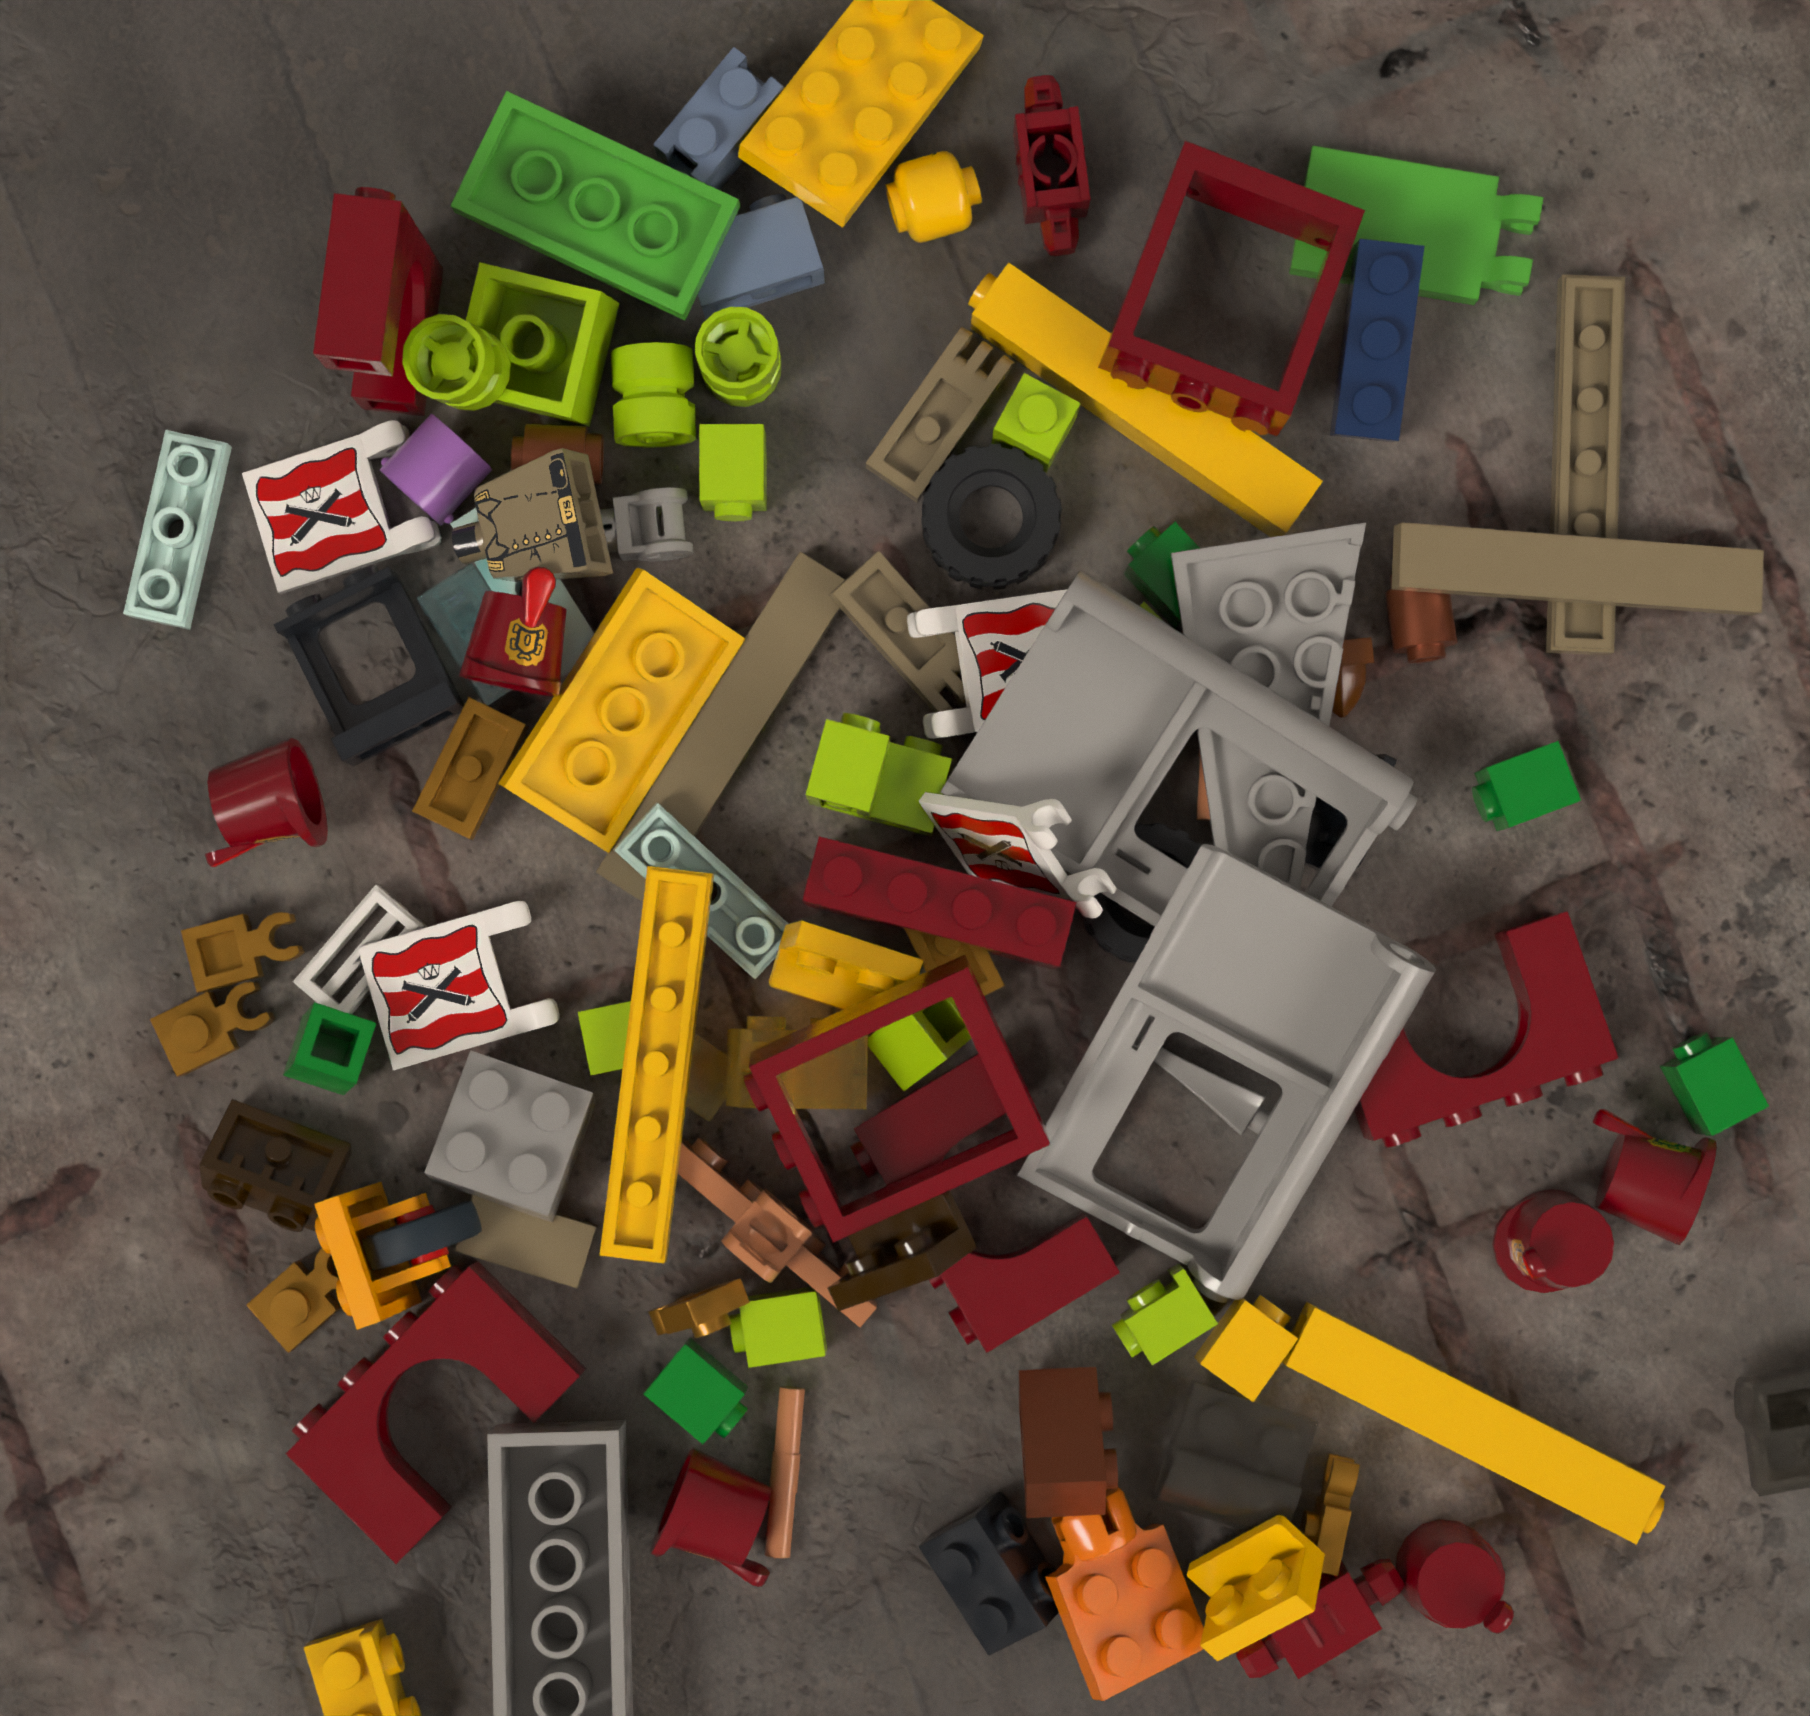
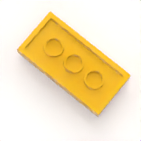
(859, 101)
(622, 710)

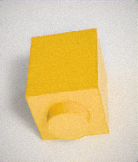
(1247, 1345)

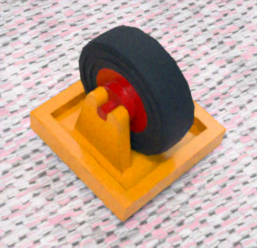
(375, 1252)

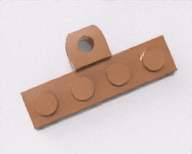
(765, 1229)

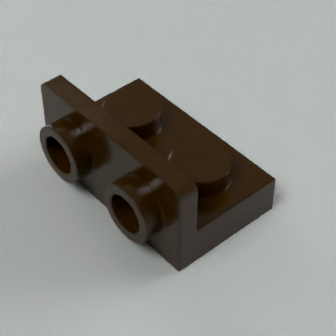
(272, 1166)
(903, 1251)

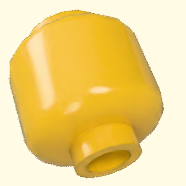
(932, 196)

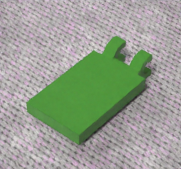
(1427, 206)

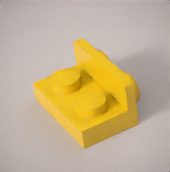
(836, 966)
(1256, 1585)
(360, 1673)

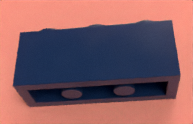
(1376, 340)

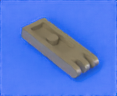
(937, 416)
(878, 604)

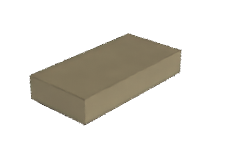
(530, 1243)

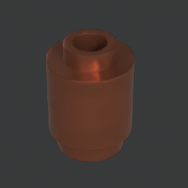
(543, 439)
(1420, 624)

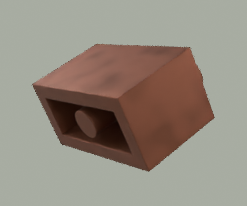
(1063, 1442)

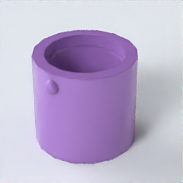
(436, 469)

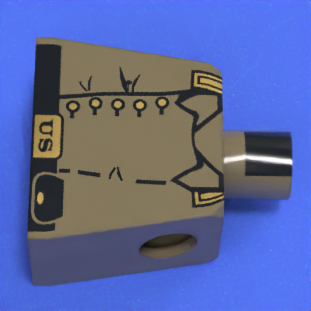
(538, 518)

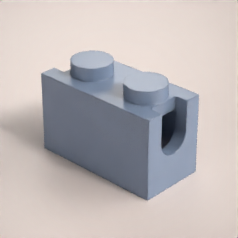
(717, 122)
(763, 257)

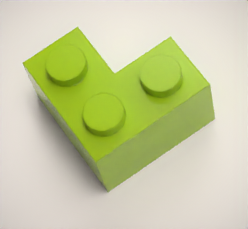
(873, 778)

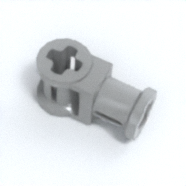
(635, 529)

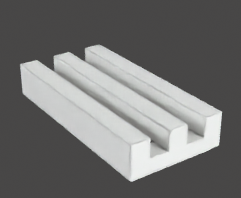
(395, 913)

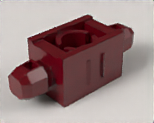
(1046, 124)
(1337, 1624)

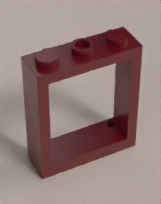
(1269, 203)
(861, 1019)

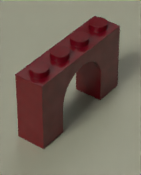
(373, 293)
(939, 902)
(1556, 1037)
(993, 1291)
(351, 1445)

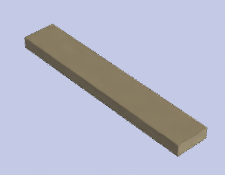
(1586, 442)
(1576, 569)
(737, 707)

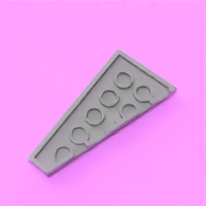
(1281, 619)

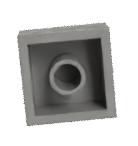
(511, 1136)

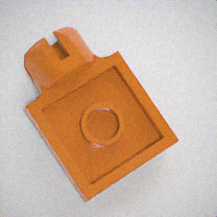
(1122, 1598)

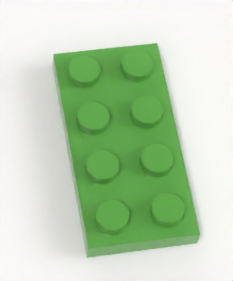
(595, 205)

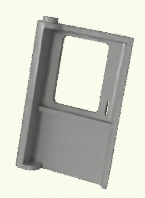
(1107, 714)
(1271, 987)

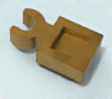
(231, 951)
(203, 1029)
(297, 1301)
(700, 1311)
(1331, 1515)

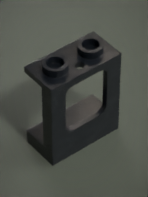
(395, 715)

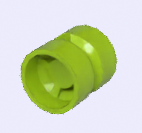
(738, 356)
(456, 362)
(653, 392)

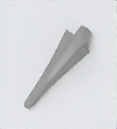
(1230, 1101)

